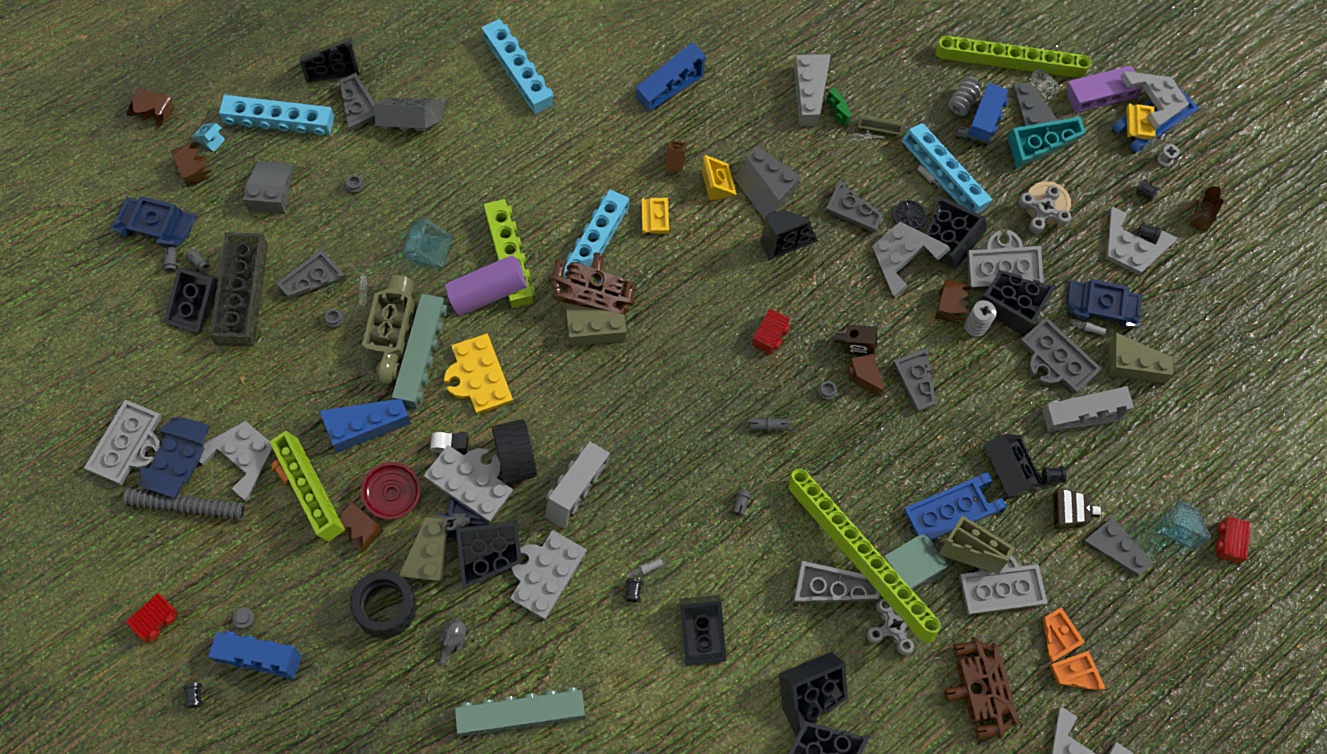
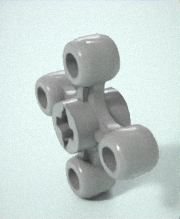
(1044, 209)
(885, 630)

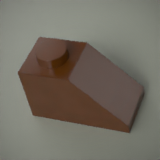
(675, 156)
(866, 374)

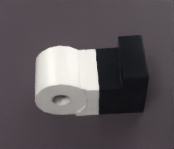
(457, 441)

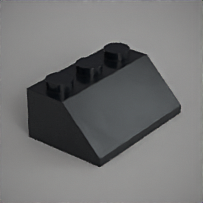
(1013, 465)

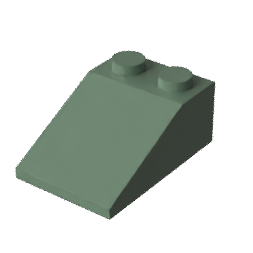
(916, 561)

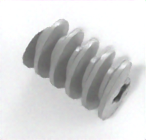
(965, 96)
(980, 318)

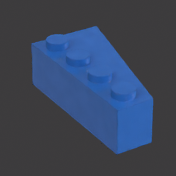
(672, 77)
(363, 422)
(255, 654)

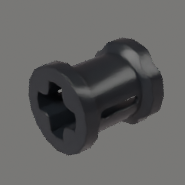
(1148, 190)
(1148, 232)
(1053, 474)
(633, 590)
(193, 695)

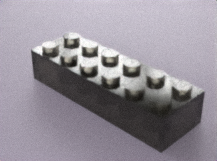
(239, 289)

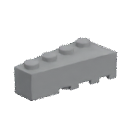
(810, 82)
(1088, 410)
(575, 484)
(828, 584)

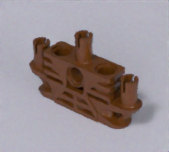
(580, 288)
(990, 678)

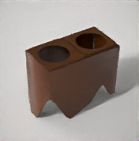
(150, 105)
(190, 165)
(1212, 197)
(952, 301)
(362, 528)

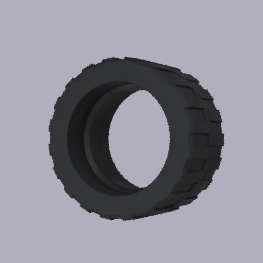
(514, 451)
(370, 584)

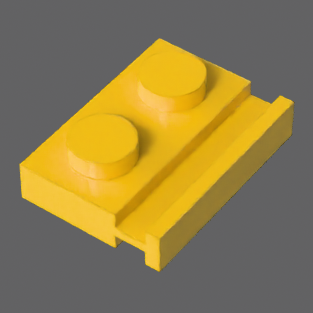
(1138, 123)
(655, 216)

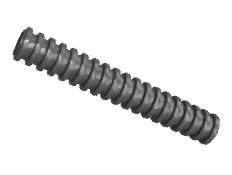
(184, 504)

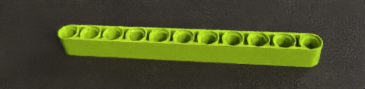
(840, 529)

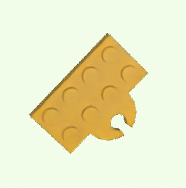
(478, 375)

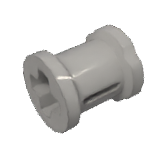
(1170, 155)

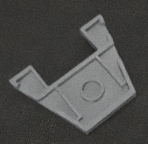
(1162, 92)
(901, 246)
(1130, 250)
(246, 450)
(1066, 745)

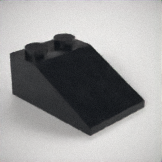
(191, 299)
(702, 629)

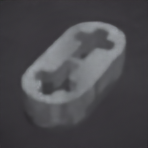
(1045, 83)

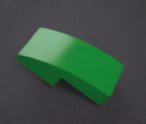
(836, 101)

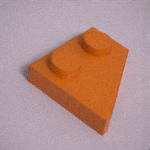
(1060, 634)
(1078, 672)

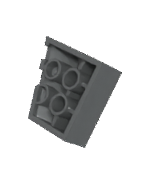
(408, 113)
(766, 181)

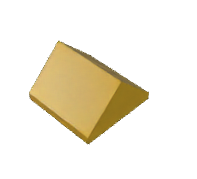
(717, 178)

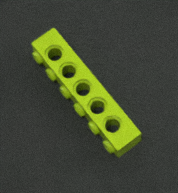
(498, 211)
(307, 486)

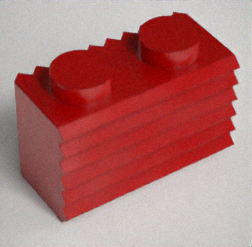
(770, 331)
(1233, 539)
(152, 618)

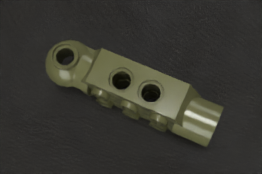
(390, 326)

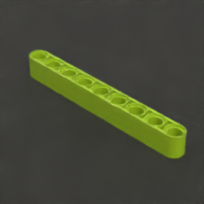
(1012, 56)

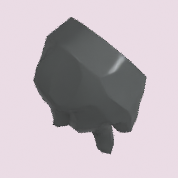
(452, 636)

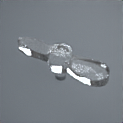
(867, 137)

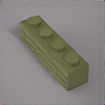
(880, 124)

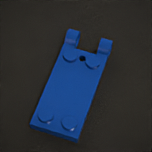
(1139, 143)
(942, 511)

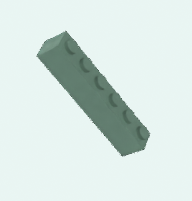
(419, 350)
(519, 713)

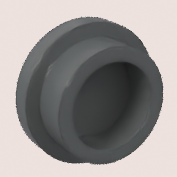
(354, 184)
(333, 318)
(827, 390)
(243, 618)

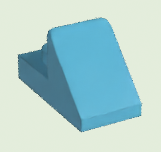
(209, 136)

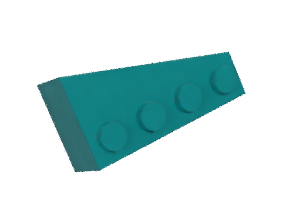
(1042, 139)

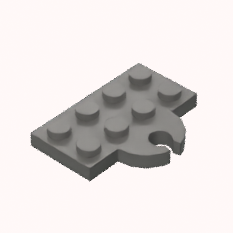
(1009, 257)
(125, 443)
(470, 481)
(546, 573)
(1010, 589)

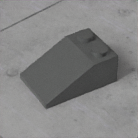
(269, 187)

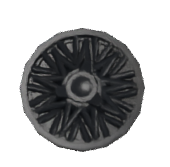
(910, 213)

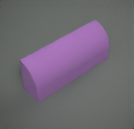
(1100, 90)
(486, 285)

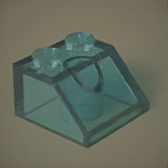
(427, 244)
(1184, 525)

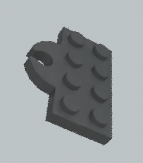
(1058, 357)

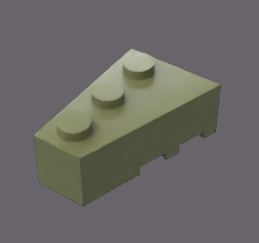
(594, 326)
(1137, 361)
(976, 547)
(428, 552)

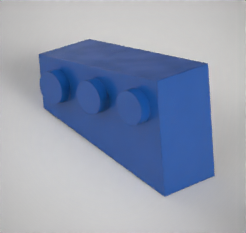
(989, 112)

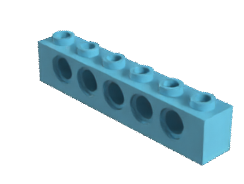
(501, 43)
(269, 109)
(946, 169)
(612, 201)

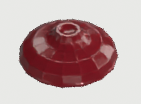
(390, 490)

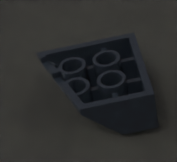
(330, 61)
(957, 229)
(785, 233)
(1017, 299)
(487, 550)
(812, 689)
(824, 740)

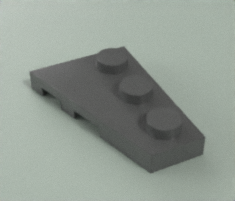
(357, 102)
(1031, 105)
(851, 208)
(310, 275)
(916, 379)
(1120, 547)

